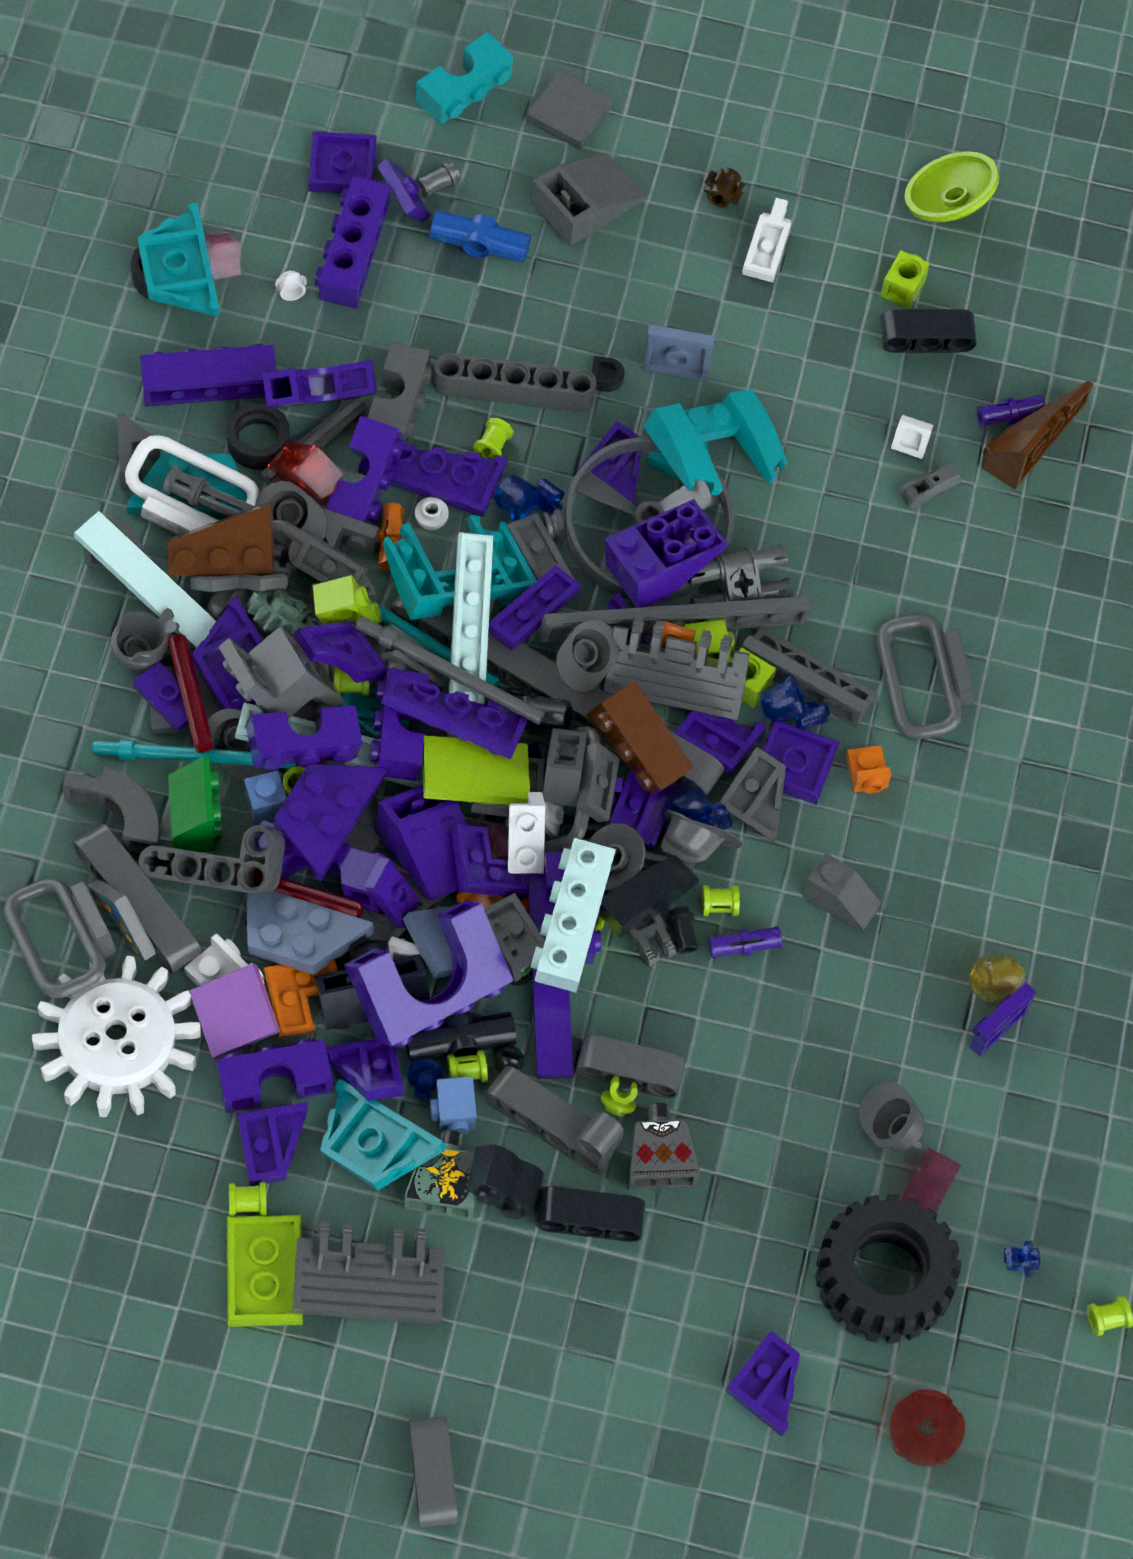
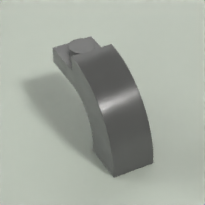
(123, 798)

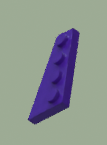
(456, 479)
(456, 714)

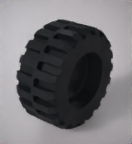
(895, 1224)

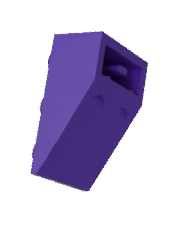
(662, 552)
(421, 839)

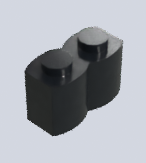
(505, 1181)

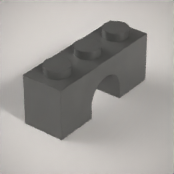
(407, 372)

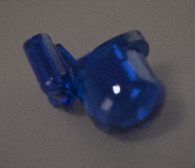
(522, 497)
(787, 702)
(693, 803)

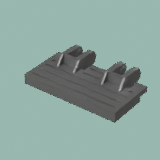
(676, 674)
(368, 1283)

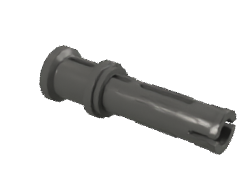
(198, 490)

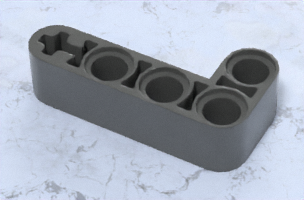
(210, 865)
(555, 1121)

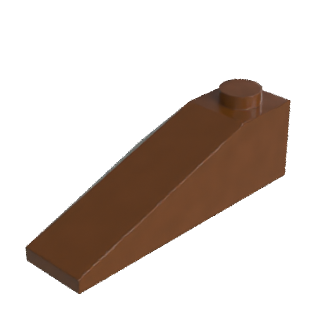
(1026, 442)

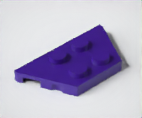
(209, 658)
(325, 810)

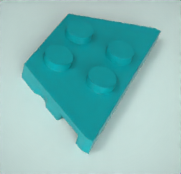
(179, 264)
(159, 471)
(374, 1139)

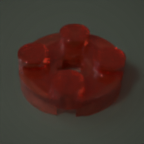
(944, 1416)

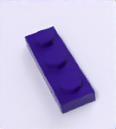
(526, 612)

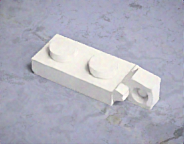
(768, 243)

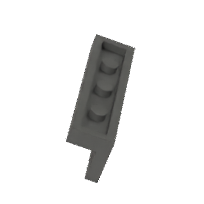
(812, 684)

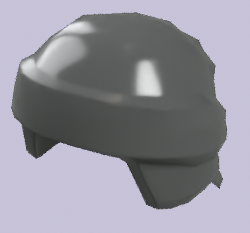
(142, 639)

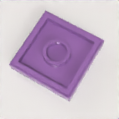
(234, 1011)

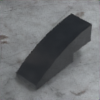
(646, 895)

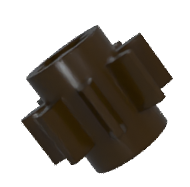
(723, 187)

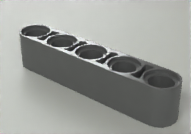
(500, 374)
(113, 865)

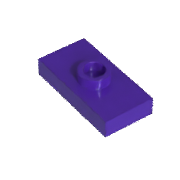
(405, 190)
(163, 694)
(391, 891)

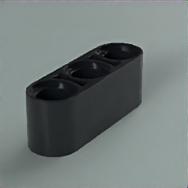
(928, 331)
(590, 1214)

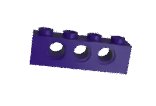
(347, 284)

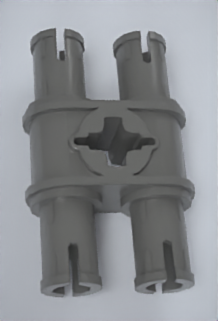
(748, 565)

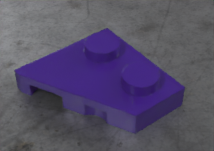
(271, 1141)

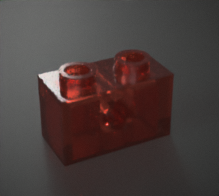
(307, 469)

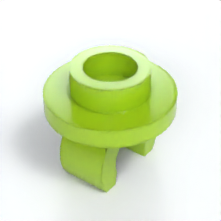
(619, 1102)

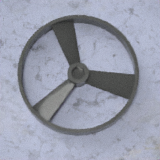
(593, 487)

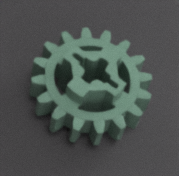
(279, 610)

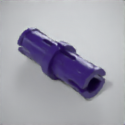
(1009, 410)
(769, 939)

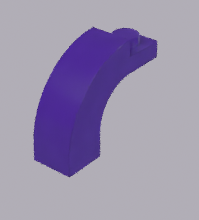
(319, 385)

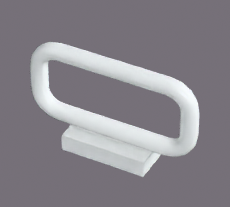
(166, 510)

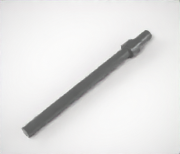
(390, 638)

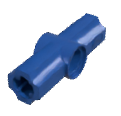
(480, 236)

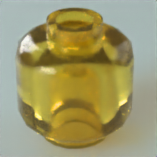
(996, 977)

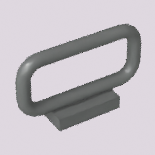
(952, 670)
(595, 789)
(86, 923)

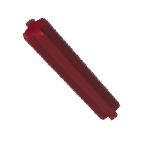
(190, 693)
(316, 896)

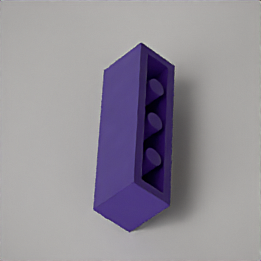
(206, 374)

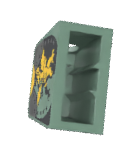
(442, 1182)

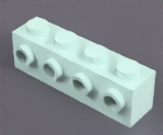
(574, 915)

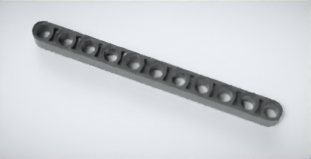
(537, 673)

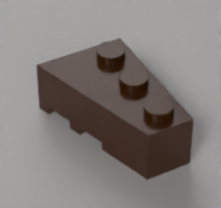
(227, 546)
(640, 738)

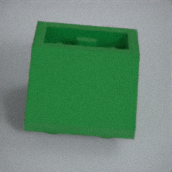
(195, 806)

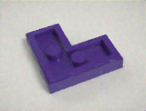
(478, 870)

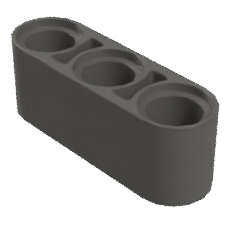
(652, 1069)
(433, 1472)

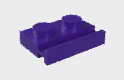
(641, 810)
(1006, 1015)

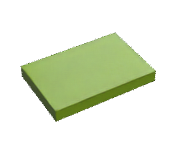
(473, 774)
(262, 1270)

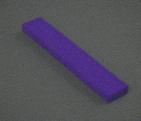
(550, 1003)

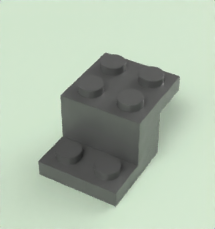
(279, 674)

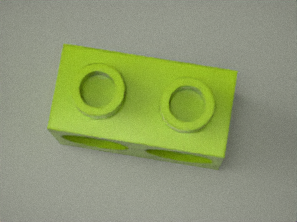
(344, 601)

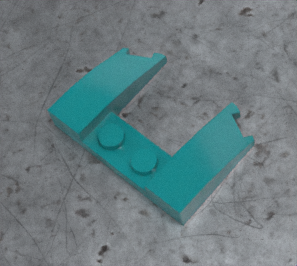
(682, 433)
(428, 592)

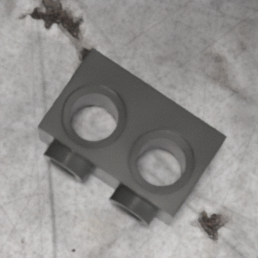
(564, 767)

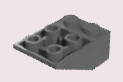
(584, 196)

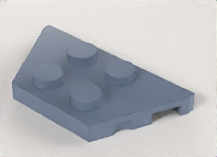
(299, 931)

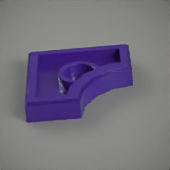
(342, 647)

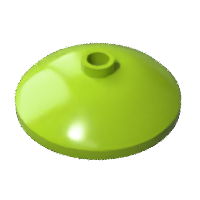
(952, 187)

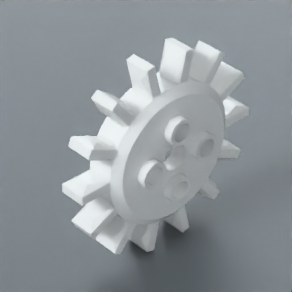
(105, 1065)

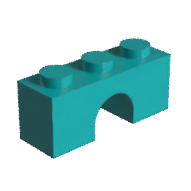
(447, 95)

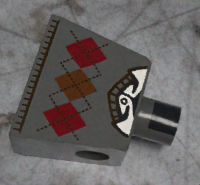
(662, 1152)

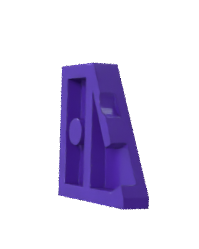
(621, 470)
(721, 737)
(368, 1067)
(767, 1382)

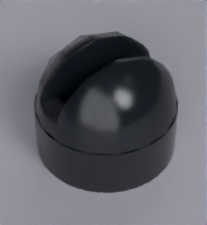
(501, 1062)

